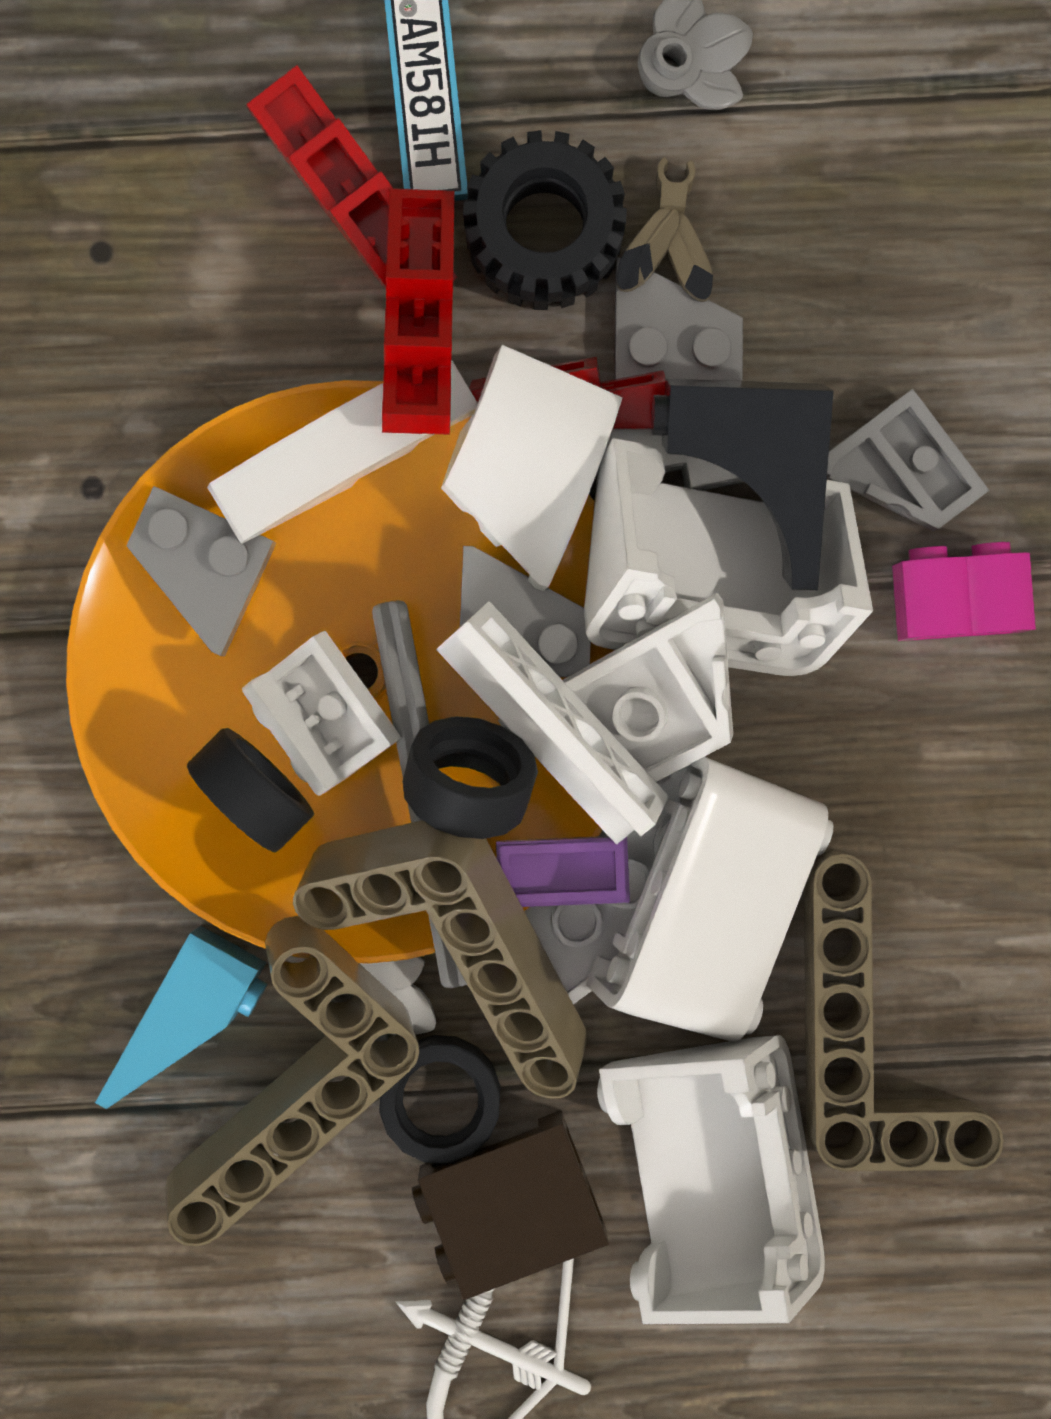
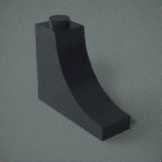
(770, 439)

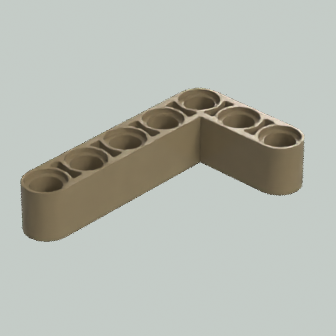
(480, 924)
(853, 1038)
(302, 1091)

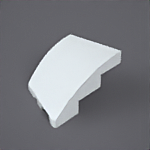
(530, 458)

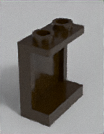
(511, 1208)

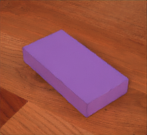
(566, 870)

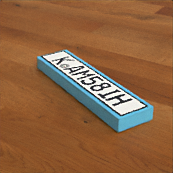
(426, 96)

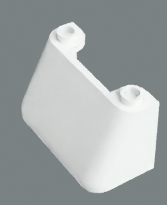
(675, 546)
(715, 903)
(719, 1182)

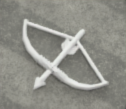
(528, 1362)

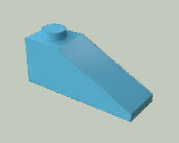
(194, 1003)

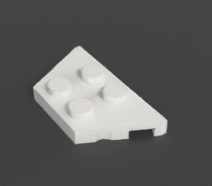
(665, 690)

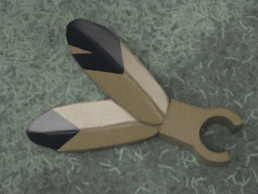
(668, 233)

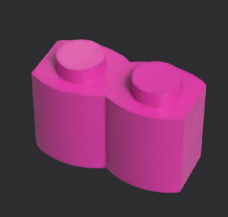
(963, 595)

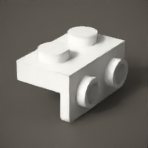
(320, 714)

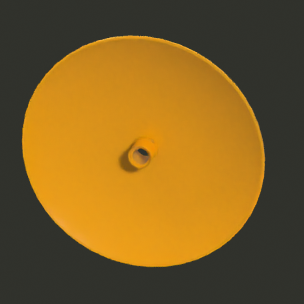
(155, 694)

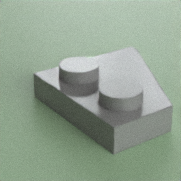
(672, 332)
(907, 465)
(199, 564)
(543, 619)

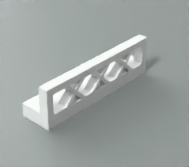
(554, 724)

